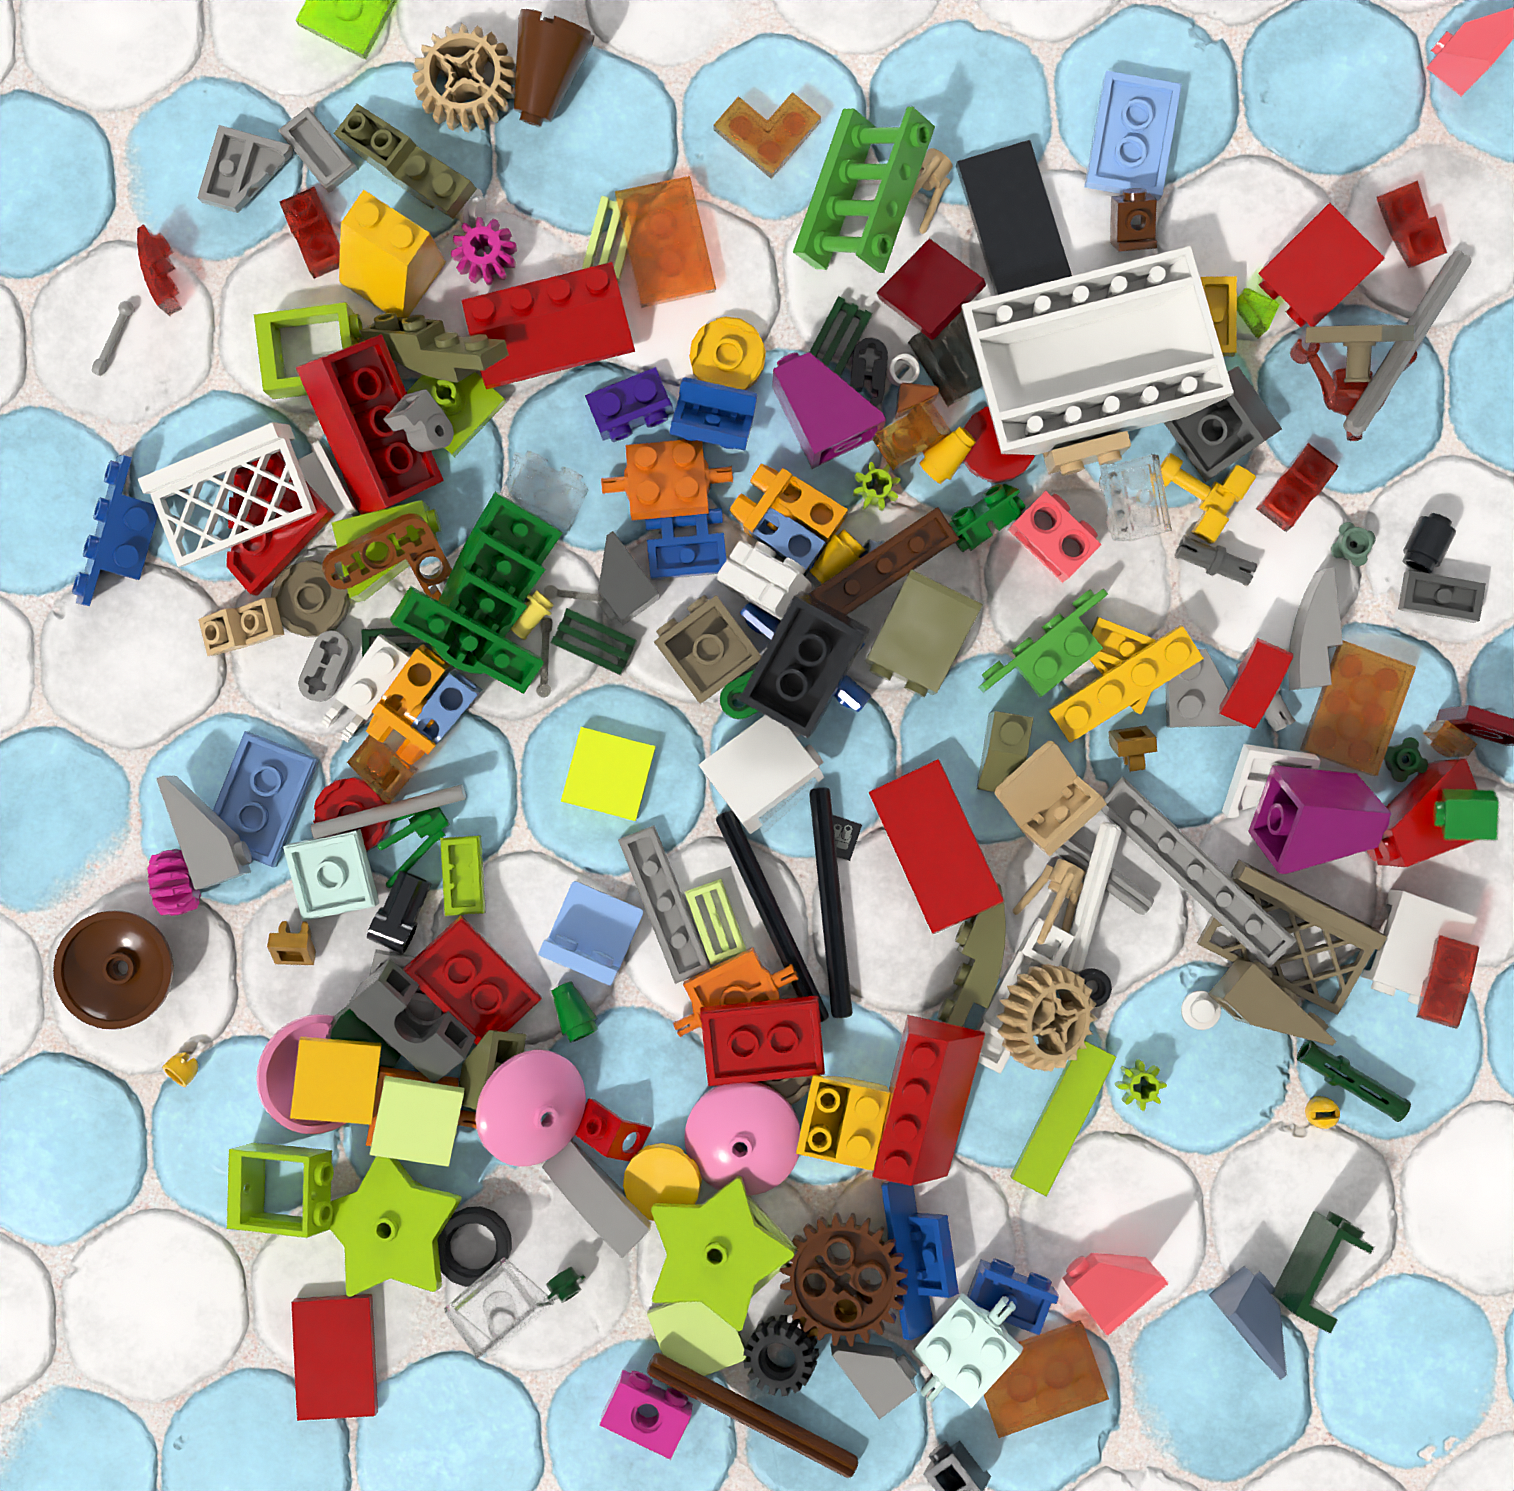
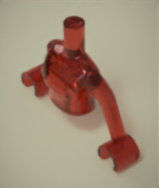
(1337, 394)

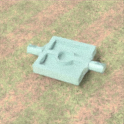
(967, 1349)

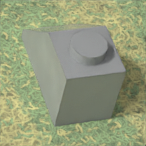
(877, 1374)

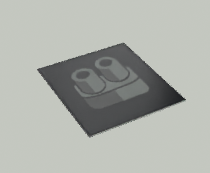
(845, 836)

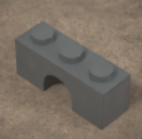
(428, 1045)

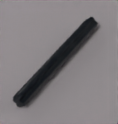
(830, 902)
(767, 906)

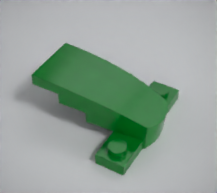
(485, 596)

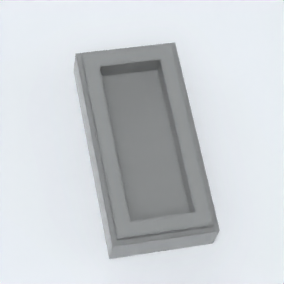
(318, 150)

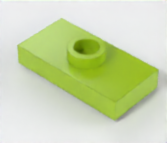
(462, 875)

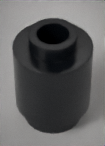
(1428, 543)

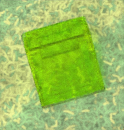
(1256, 311)

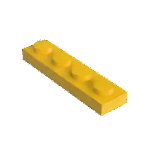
(1125, 683)

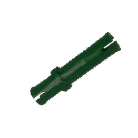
(1316, 1057)

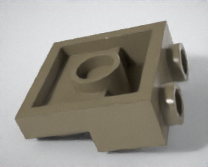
(706, 647)

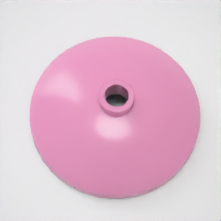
(278, 1069)
(517, 1099)
(747, 1115)

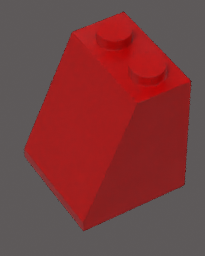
(1319, 267)
(1411, 826)

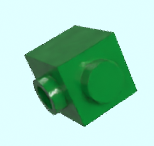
(1467, 814)

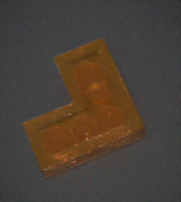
(767, 142)

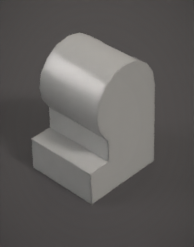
(422, 421)

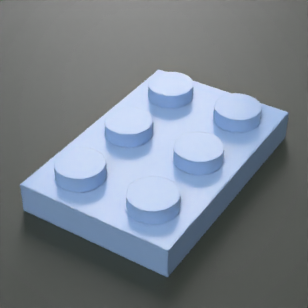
(1132, 134)

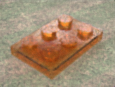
(665, 241)
(1359, 709)
(1046, 1381)

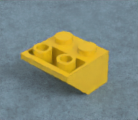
(843, 1120)

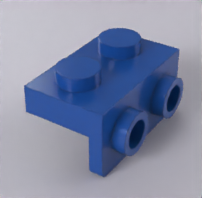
(714, 414)
(1029, 1294)

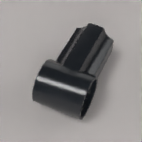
(395, 922)

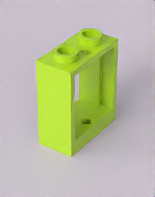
(270, 345)
(246, 1206)

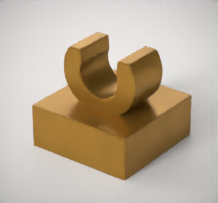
(1132, 745)
(292, 948)

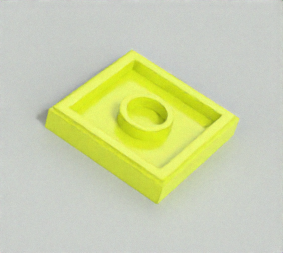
(608, 773)

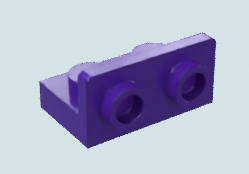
(630, 405)

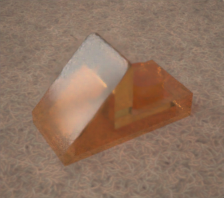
(911, 435)
(382, 769)

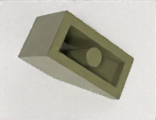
(1003, 748)
(485, 1058)

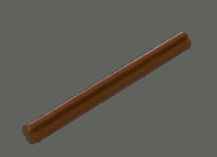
(752, 1415)

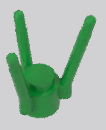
(427, 822)

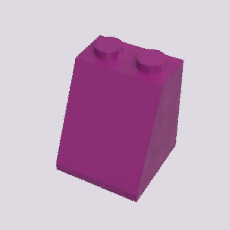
(823, 408)
(1316, 817)

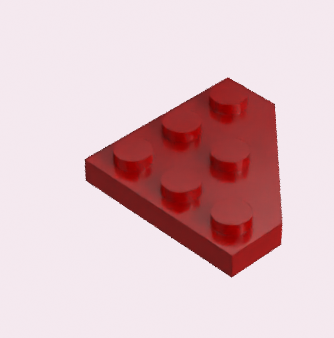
(264, 557)

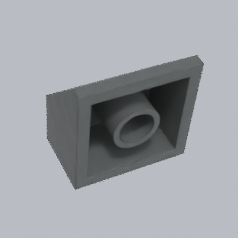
(1225, 429)

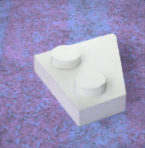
(1253, 772)

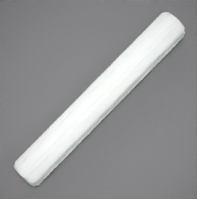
(1092, 895)

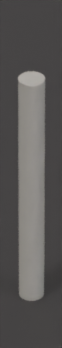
(388, 811)

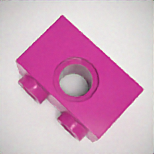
(655, 1433)

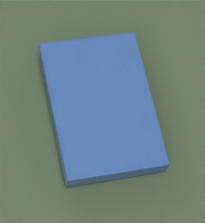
(264, 794)

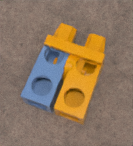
(781, 507)
(412, 714)

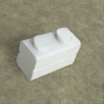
(762, 578)

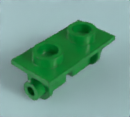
(995, 506)

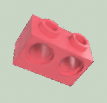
(1047, 544)

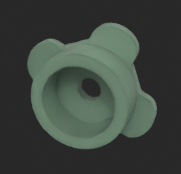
(1364, 541)

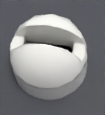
(909, 375)

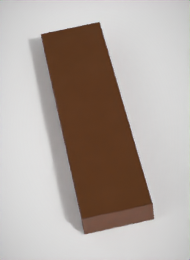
(887, 563)

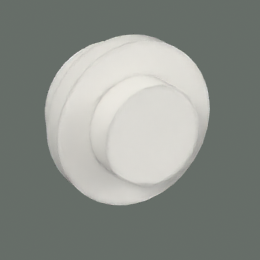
(473, 208)
(1200, 1010)

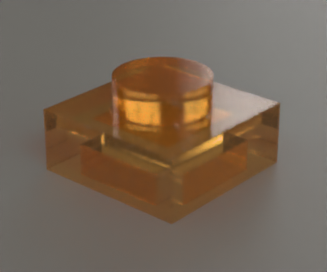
(1449, 739)

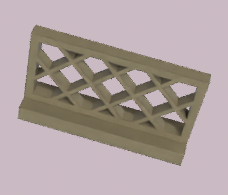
(1314, 913)

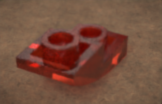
(1409, 225)
(312, 231)
(155, 266)
(1297, 487)
(1448, 982)

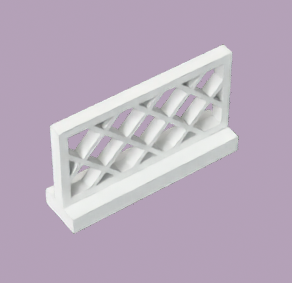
(226, 460)

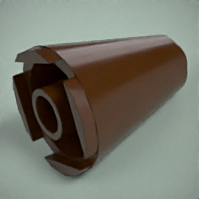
(546, 63)

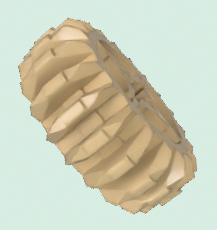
(477, 51)
(1038, 1012)

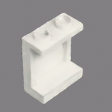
(761, 769)
(1410, 942)

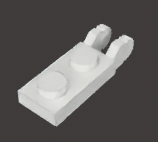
(367, 684)

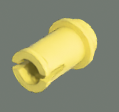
(536, 609)

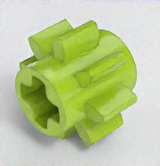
(881, 477)
(1133, 1076)

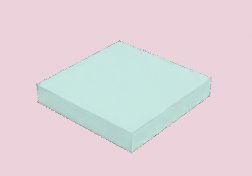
(331, 875)

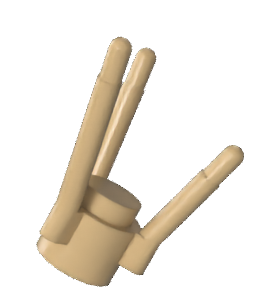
(932, 175)
(1065, 882)

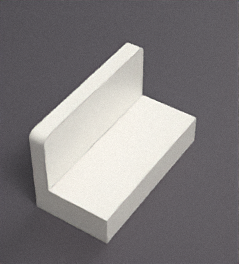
(328, 482)

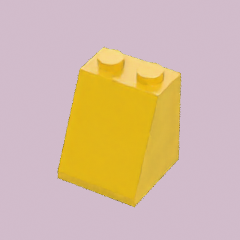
(386, 256)

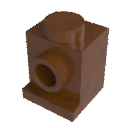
(1123, 208)

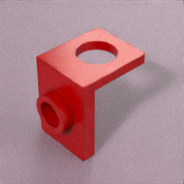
(607, 1132)

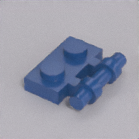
(686, 554)

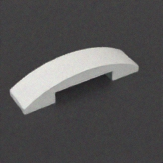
(1028, 955)

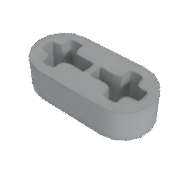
(316, 663)

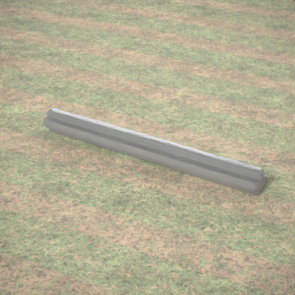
(1403, 351)

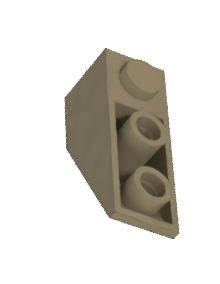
(1255, 999)

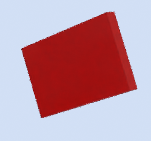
(472, 981)
(762, 1040)
(334, 1357)

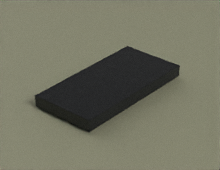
(1013, 218)

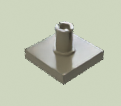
(1359, 343)

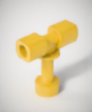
(1214, 500)

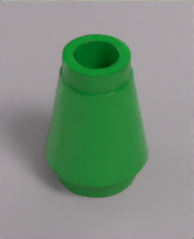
(573, 1012)

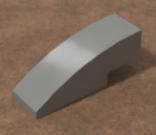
(1314, 631)
(597, 1198)

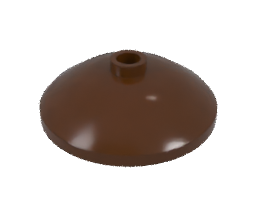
(89, 973)

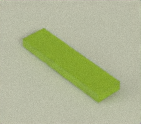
(1062, 1118)

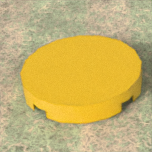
(728, 353)
(661, 1176)

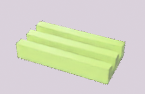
(605, 205)
(705, 891)

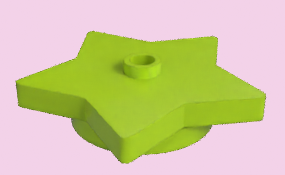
(416, 1220)
(722, 1224)

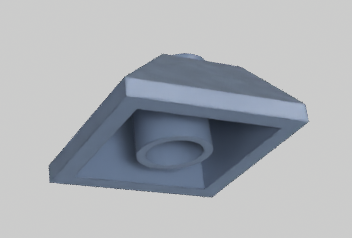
(1255, 1315)

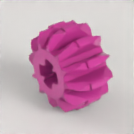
(478, 238)
(171, 884)

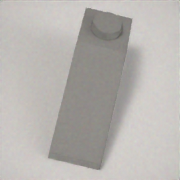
(206, 841)

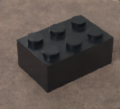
(804, 664)

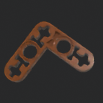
(410, 550)

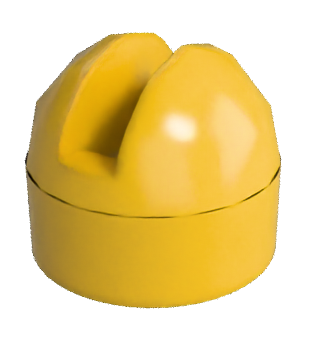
(180, 1070)
(1322, 1104)

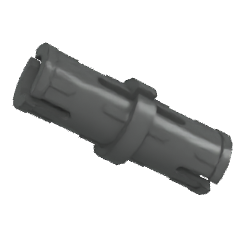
(1215, 560)

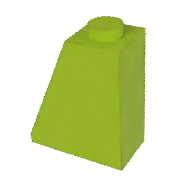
(355, 527)

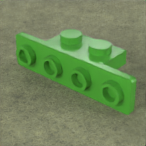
(1056, 653)

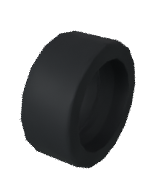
(472, 1215)

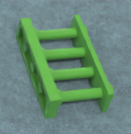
(839, 179)

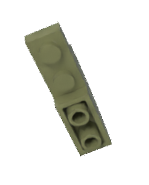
(405, 162)
(431, 351)
(985, 944)

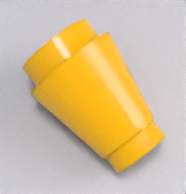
(947, 455)
(837, 555)

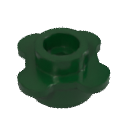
(1415, 763)
(565, 1285)

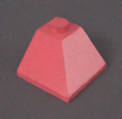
(1472, 49)
(1113, 1286)

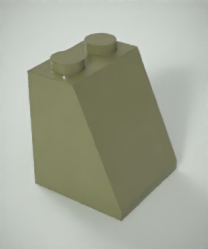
(922, 634)

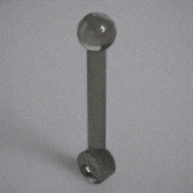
(552, 592)
(543, 689)

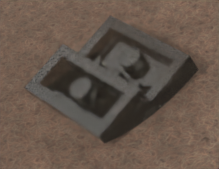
(949, 360)

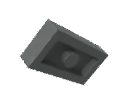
(1441, 596)

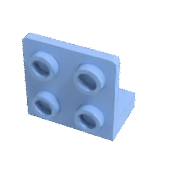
(592, 933)

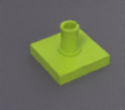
(465, 405)

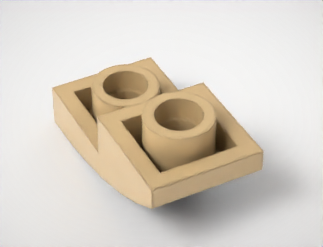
(241, 626)

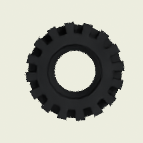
(772, 1374)

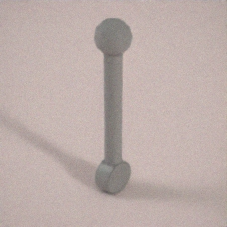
(100, 365)

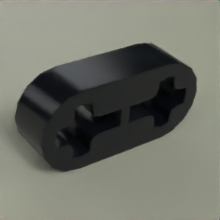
(879, 369)

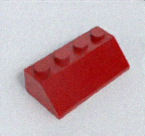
(552, 324)
(351, 399)
(927, 1100)

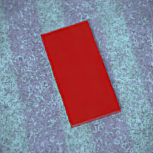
(936, 847)

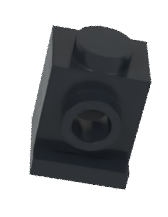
(944, 1477)

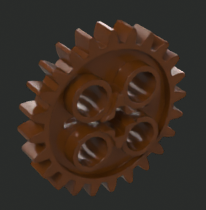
(821, 1306)

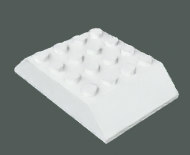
(1097, 353)

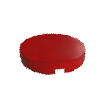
(985, 456)
(349, 797)

